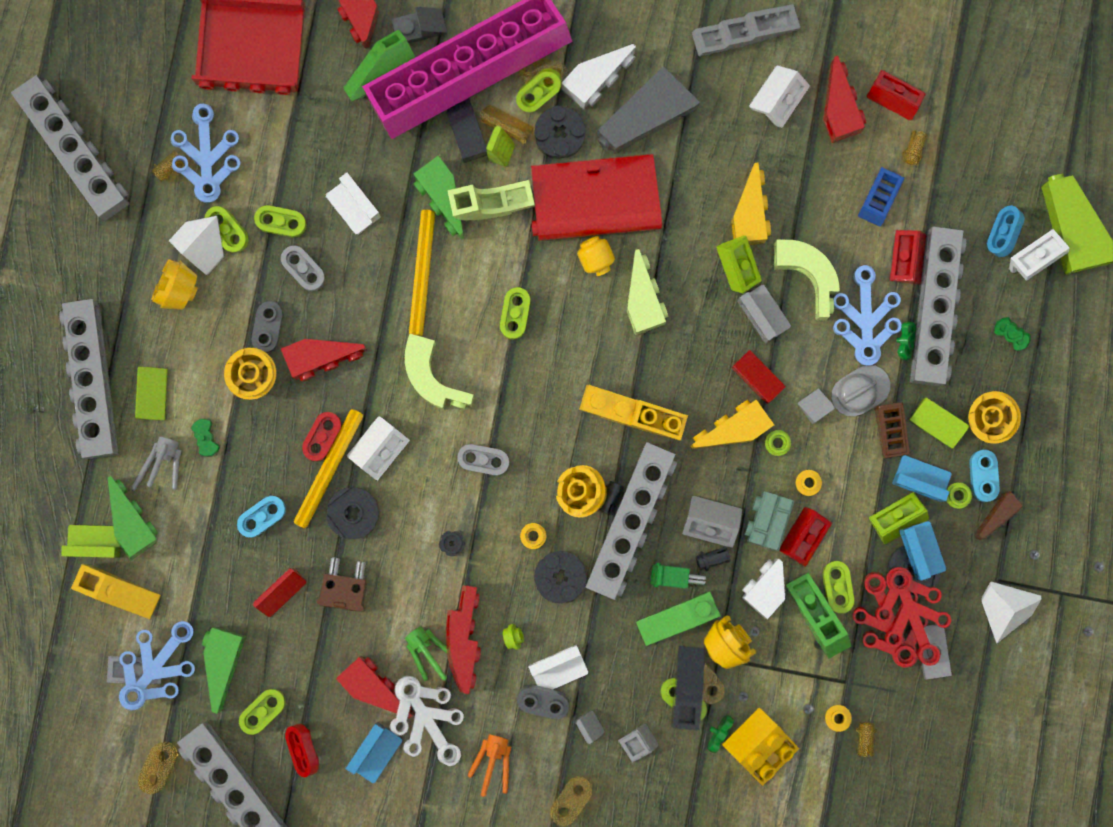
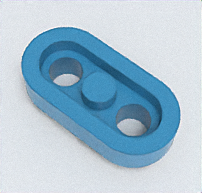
(1005, 232)

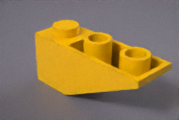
(749, 214)
(740, 428)
(115, 591)

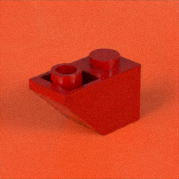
(362, 17)

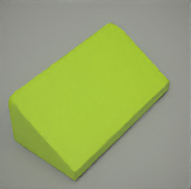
(739, 264)
(151, 393)
(939, 423)
(898, 516)

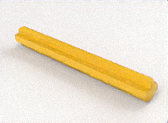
(422, 272)
(328, 468)

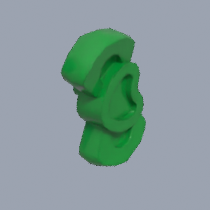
(1012, 333)
(907, 340)
(205, 438)
(720, 733)

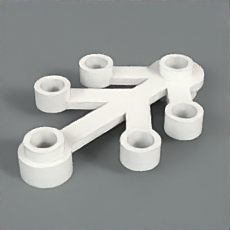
(424, 718)

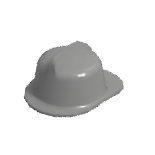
(861, 390)

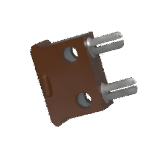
(342, 594)

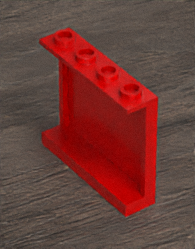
(250, 45)

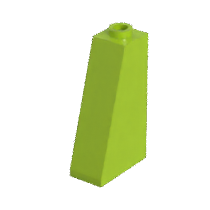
(1077, 225)

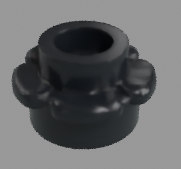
(458, 543)

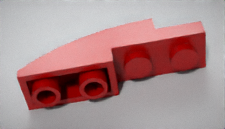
(461, 651)

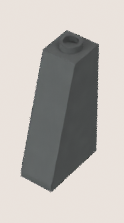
(650, 109)

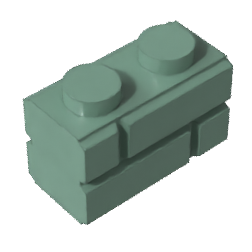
(769, 520)

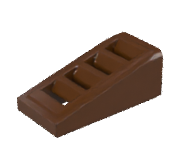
(881, 421)
(1001, 512)

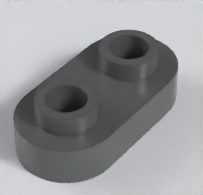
(266, 326)
(543, 700)

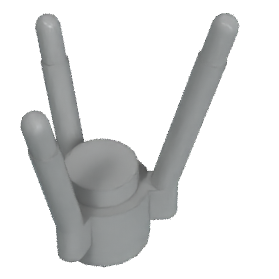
(162, 450)

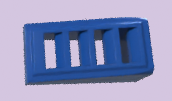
(874, 211)

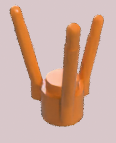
(495, 747)

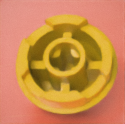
(175, 286)
(250, 373)
(994, 417)
(581, 491)
(728, 644)

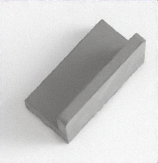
(764, 313)
(712, 521)

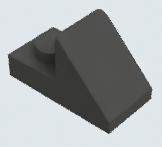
(421, 25)

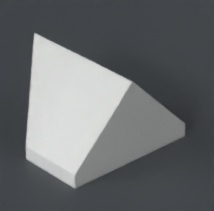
(200, 243)
(1007, 608)

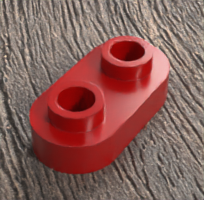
(321, 436)
(302, 750)

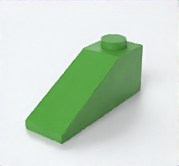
(819, 616)
(678, 618)
(221, 659)

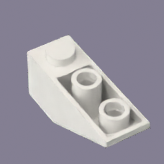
(592, 76)

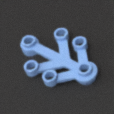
(205, 157)
(866, 319)
(153, 668)

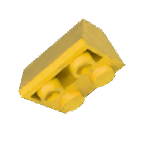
(761, 746)

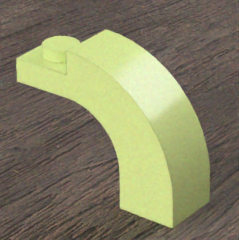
(481, 204)
(815, 265)
(418, 367)

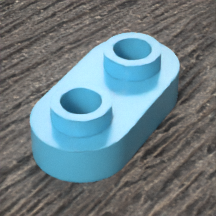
(980, 475)
(262, 516)

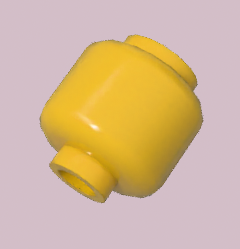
(596, 256)

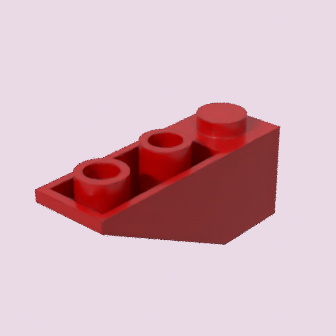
(841, 110)
(311, 355)
(368, 686)

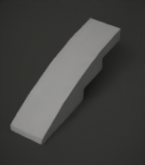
(746, 30)

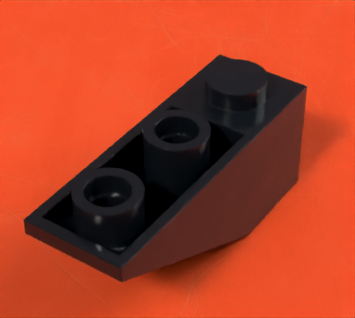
(688, 688)

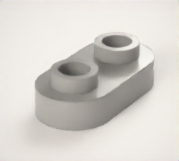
(303, 268)
(483, 459)

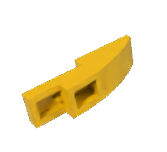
(633, 412)

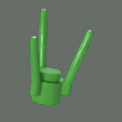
(419, 641)

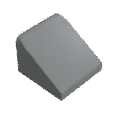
(816, 406)
(590, 727)
(638, 742)

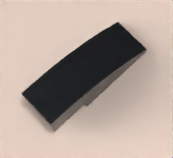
(466, 131)

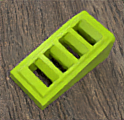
(500, 147)

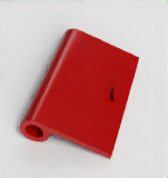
(595, 197)

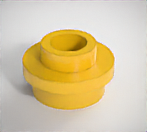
(800, 485)
(533, 544)
(830, 714)

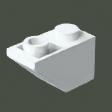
(768, 590)

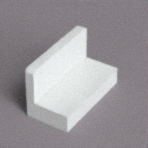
(780, 95)
(353, 205)
(1039, 255)
(378, 448)
(559, 668)

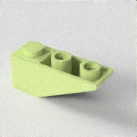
(643, 306)

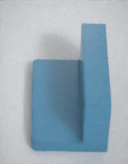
(922, 478)
(922, 550)
(374, 753)

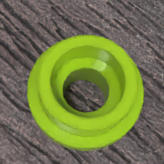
(786, 442)
(966, 495)
(513, 637)

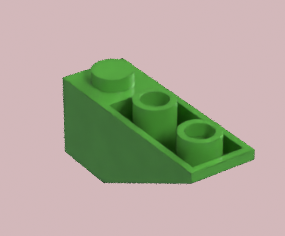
(383, 57)
(435, 181)
(129, 528)

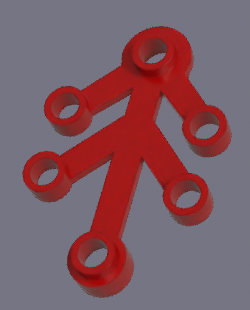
(911, 611)
(908, 644)

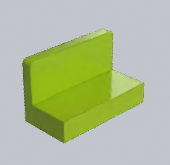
(91, 542)

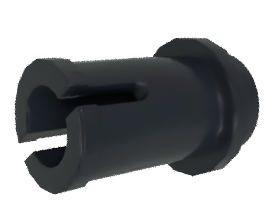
(613, 495)
(712, 558)

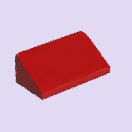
(896, 95)
(908, 256)
(758, 377)
(805, 536)
(280, 592)

